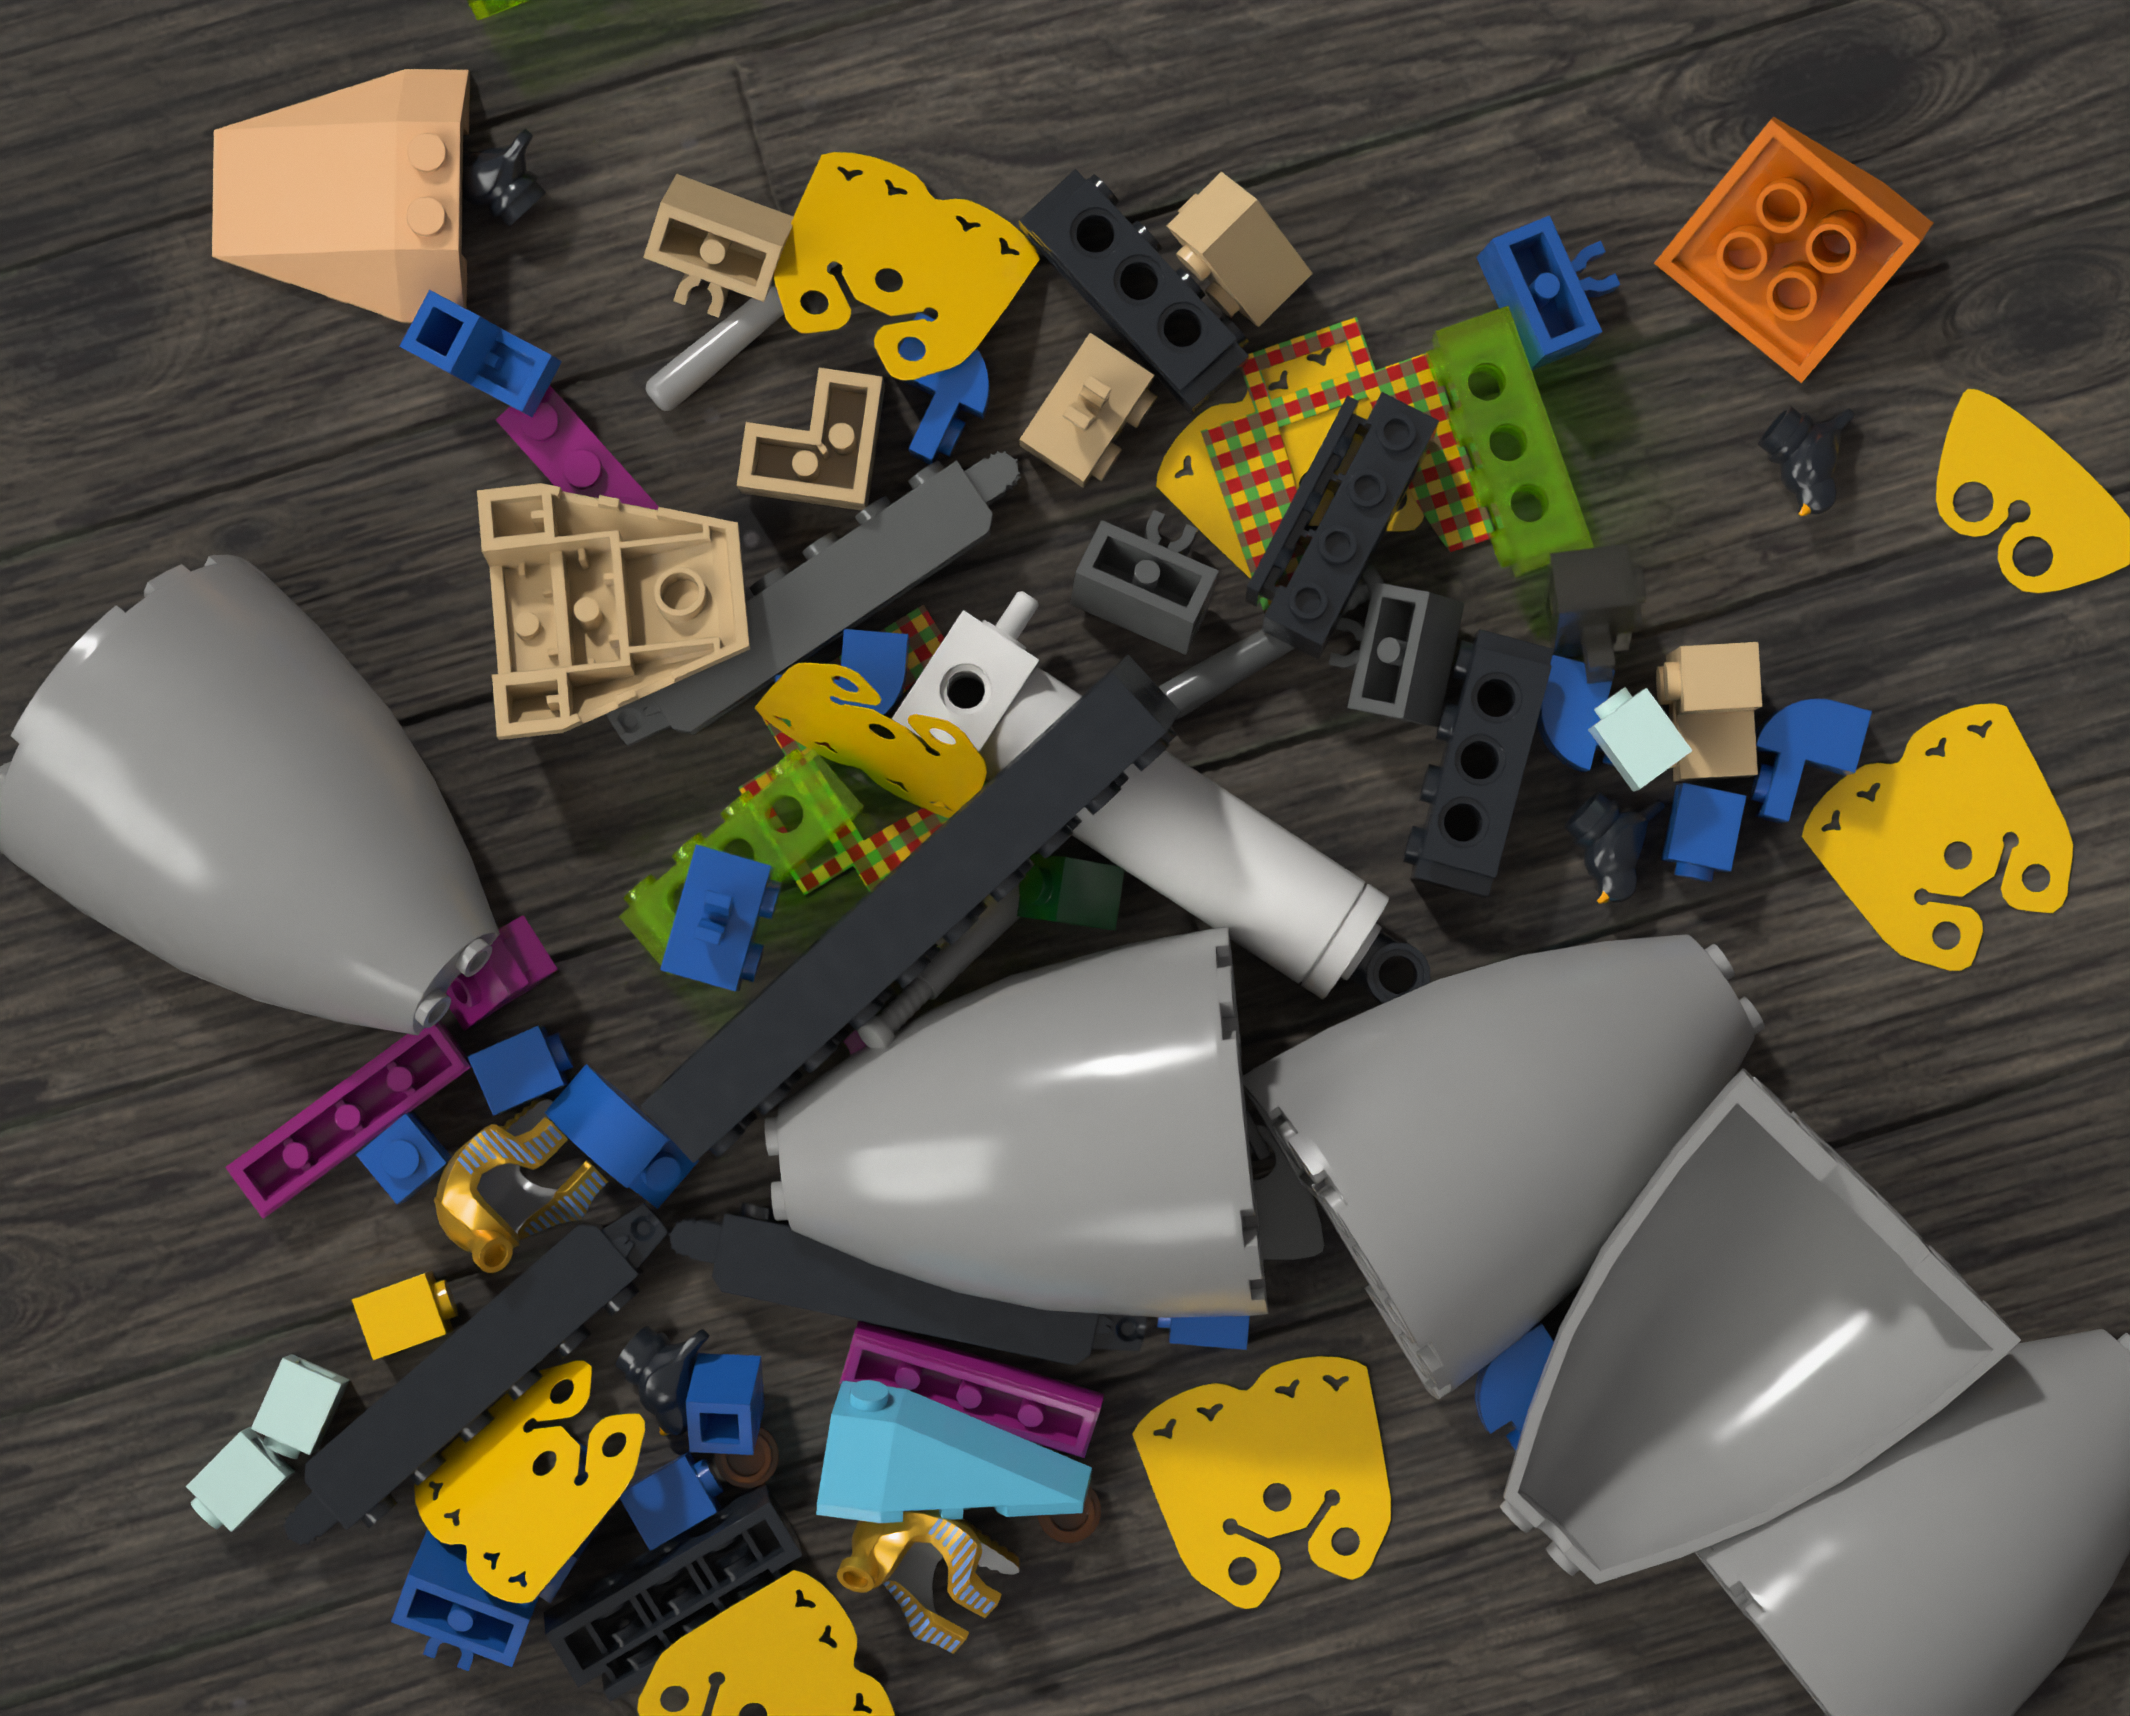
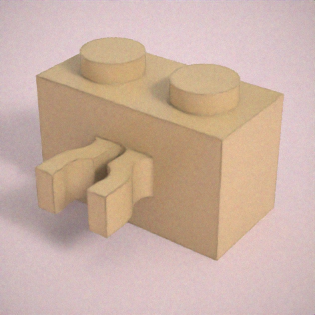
(717, 241)
(1238, 250)
(1088, 412)

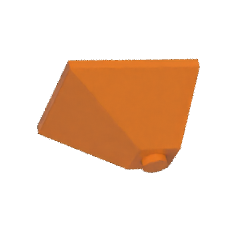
(1793, 246)

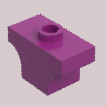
(513, 969)

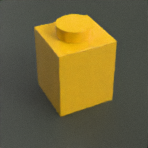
(405, 1314)

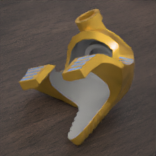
(490, 1204)
(905, 1560)

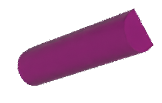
(348, 1117)
(983, 1388)

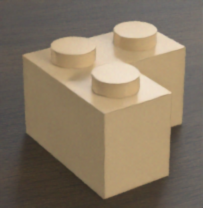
(828, 462)
(1713, 708)

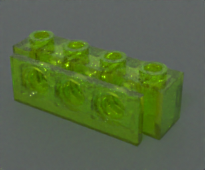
(1494, 347)
(826, 811)

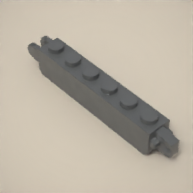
(834, 591)

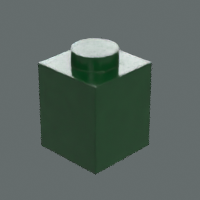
(1071, 892)

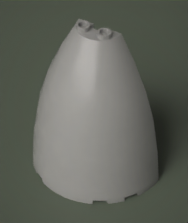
(245, 807)
(1502, 1128)
(1046, 1141)
(1738, 1347)
(1960, 1551)

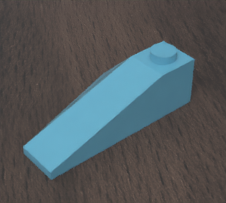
(913, 1454)

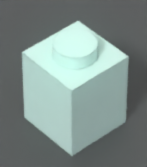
(1637, 737)
(299, 1407)
(238, 1481)

